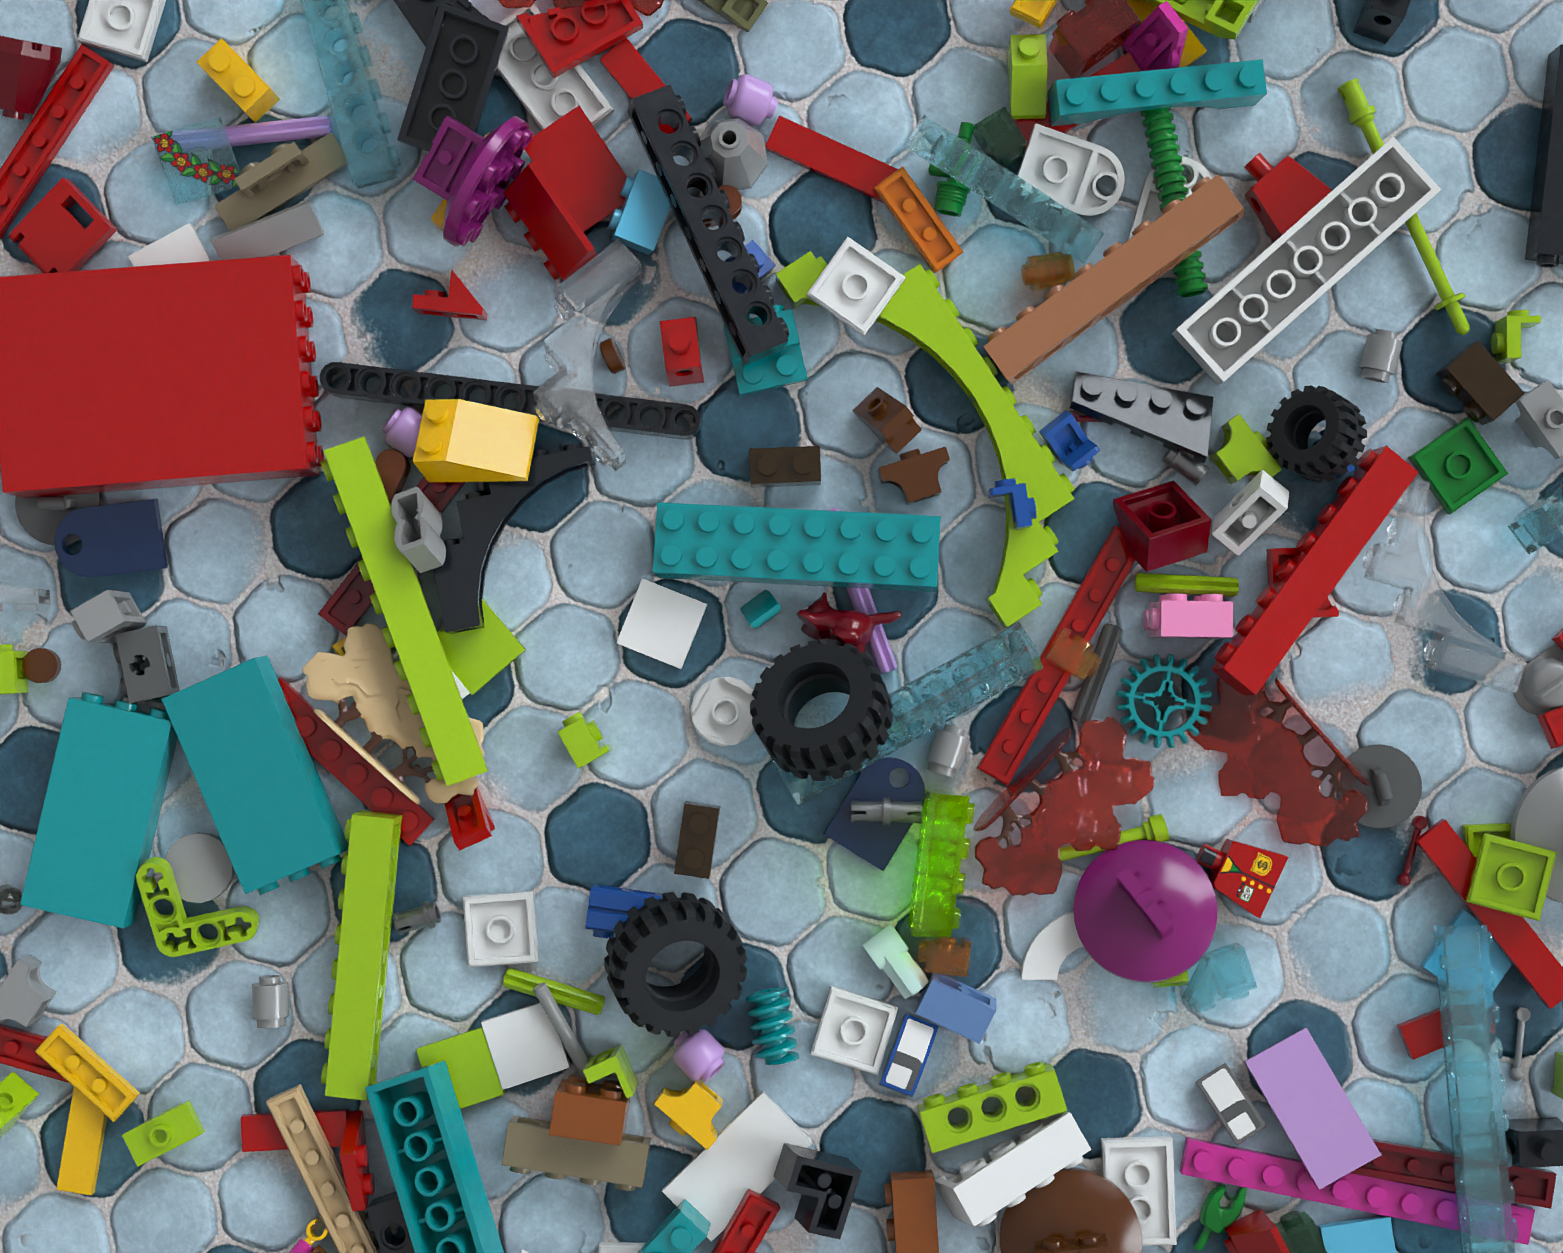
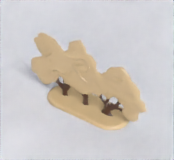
(380, 700)

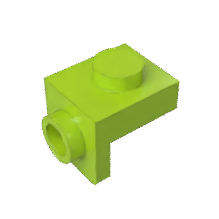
(1507, 335)

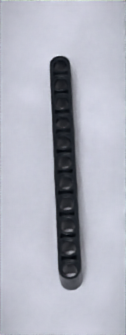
(496, 391)

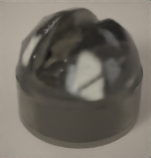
(9, 894)

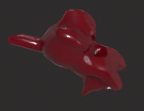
(842, 625)

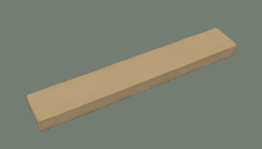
(320, 1171)

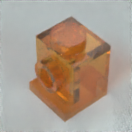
(1073, 655)
(945, 956)

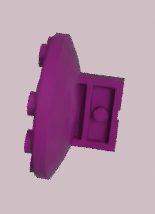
(472, 173)
(1145, 911)

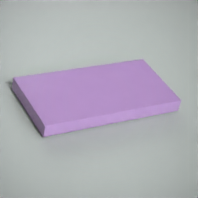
(1312, 1108)

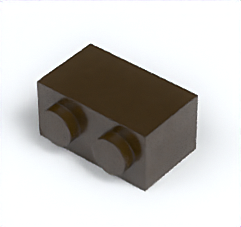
(1479, 384)
(785, 466)
(697, 839)

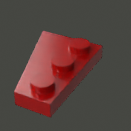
(578, 33)

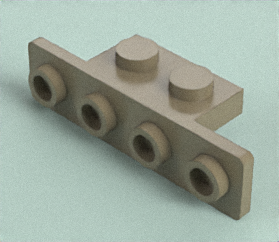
(280, 179)

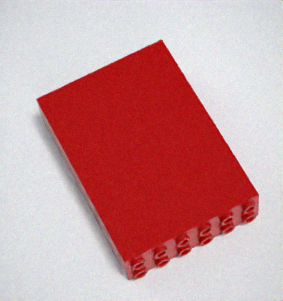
(157, 377)

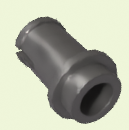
(1185, 465)
(417, 918)

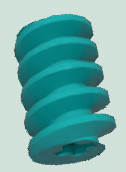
(773, 1026)

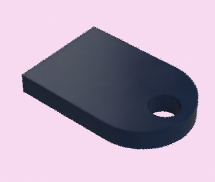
(114, 539)
(872, 839)

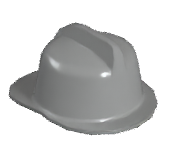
(1542, 682)

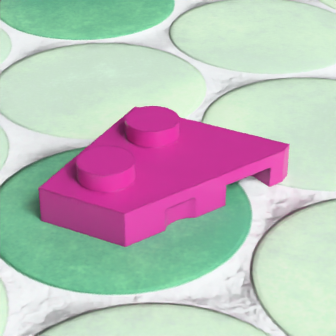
(1158, 40)

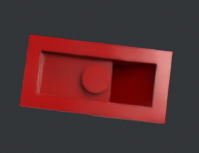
(458, 304)
(469, 819)

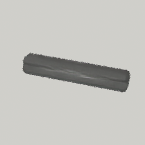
(1093, 685)

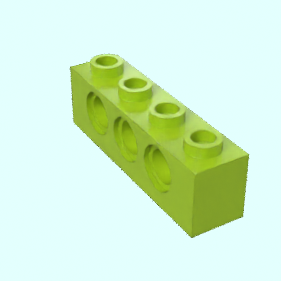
(1045, 1102)

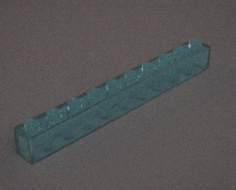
(1475, 1088)

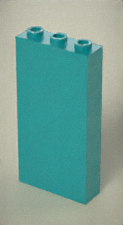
(256, 775)
(100, 810)

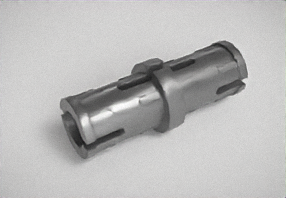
(886, 811)

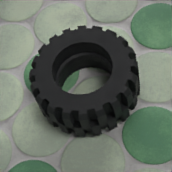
(838, 744)
(697, 998)

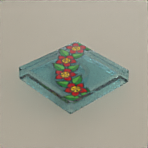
(197, 160)

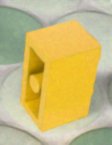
(238, 80)

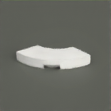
(1050, 949)

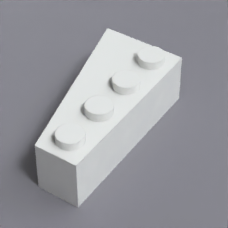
(1013, 1169)

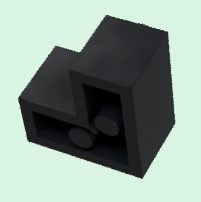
(825, 1186)

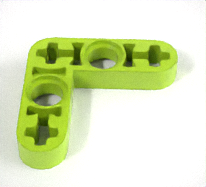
(178, 922)

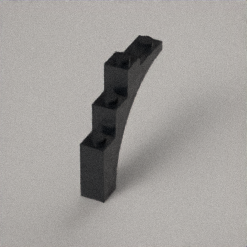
(482, 521)

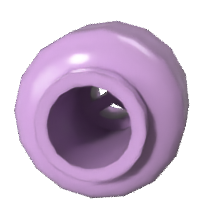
(750, 99)
(403, 430)
(699, 1055)

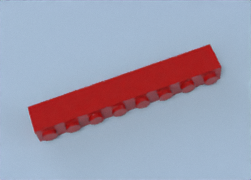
(1313, 570)

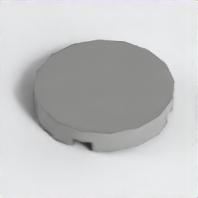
(200, 867)

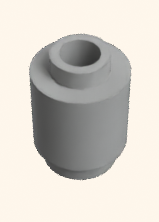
(1380, 356)
(947, 750)
(270, 1001)

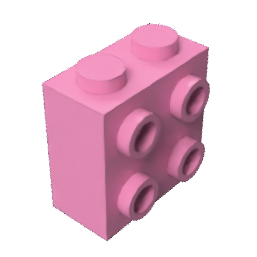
(1177, 618)

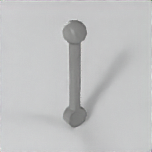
(1522, 1015)

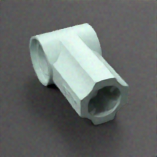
(892, 956)

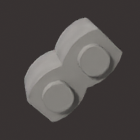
(418, 530)

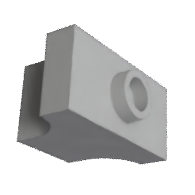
(1543, 418)
(24, 993)

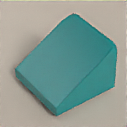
(760, 609)

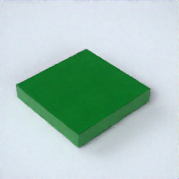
(1458, 465)

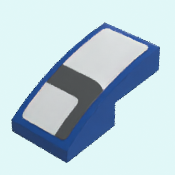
(908, 1055)

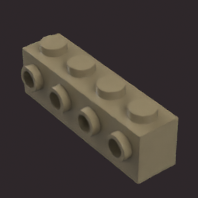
(532, 1148)

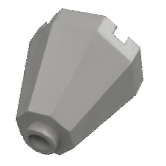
(735, 152)

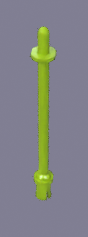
(1362, 116)

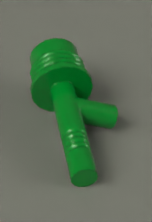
(951, 193)

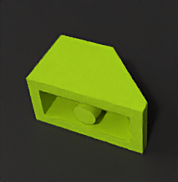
(1027, 76)

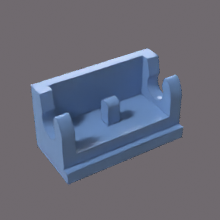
(956, 1006)

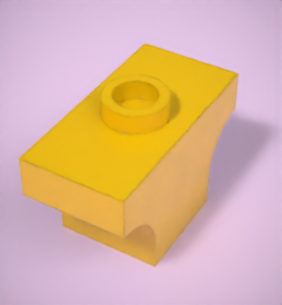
(691, 1111)

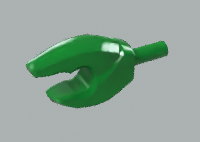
(1216, 1217)

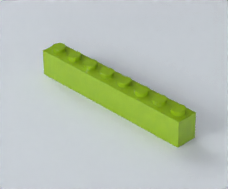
(362, 954)

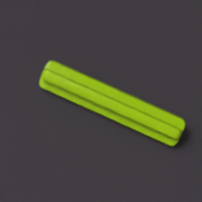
(1186, 584)
(562, 993)

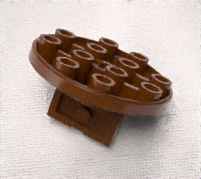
(1072, 1215)

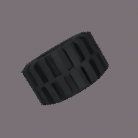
(1338, 444)

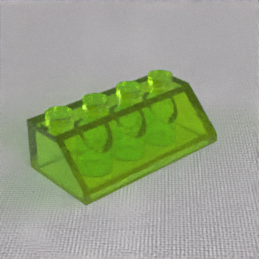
(938, 864)

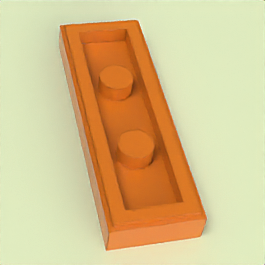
(918, 220)

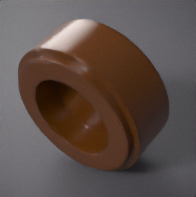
(612, 355)
(41, 665)

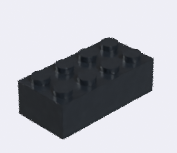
(453, 75)

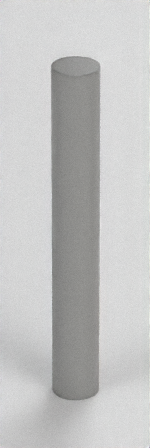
(561, 1027)

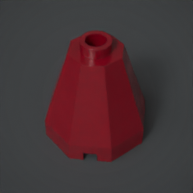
(25, 74)

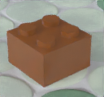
(589, 1111)

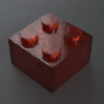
(1091, 34)

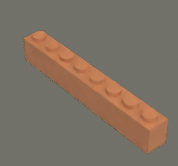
(1114, 279)

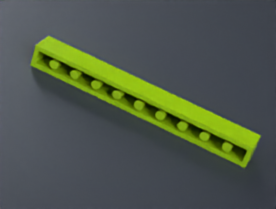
(405, 611)

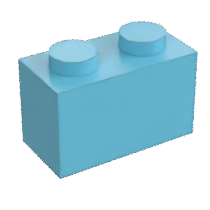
(641, 214)

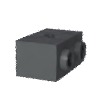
(154, 681)

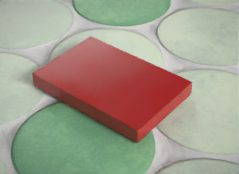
(579, 168)

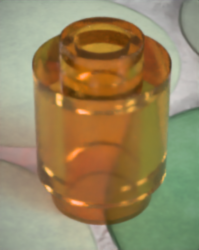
(1048, 270)

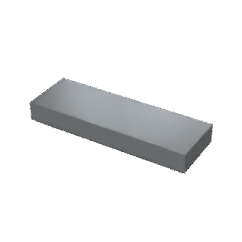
(270, 234)

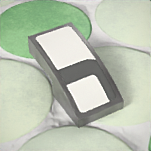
(1231, 1104)

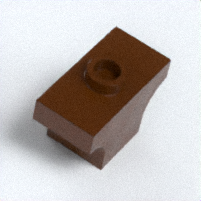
(887, 419)
(916, 474)

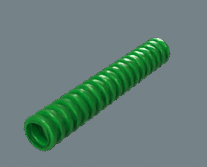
(1171, 187)

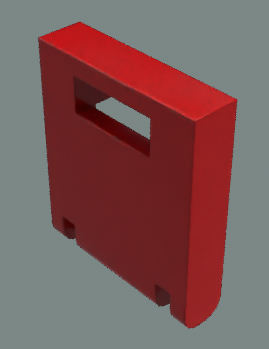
(55, 237)

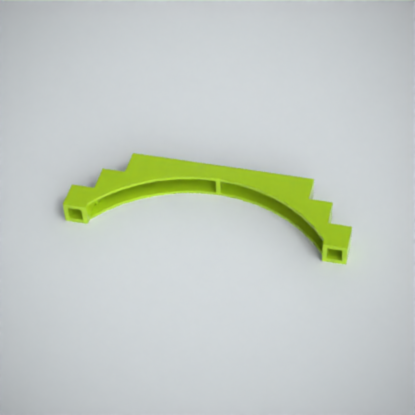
(931, 324)

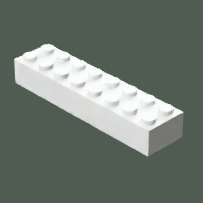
(1306, 261)

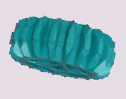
(1167, 676)

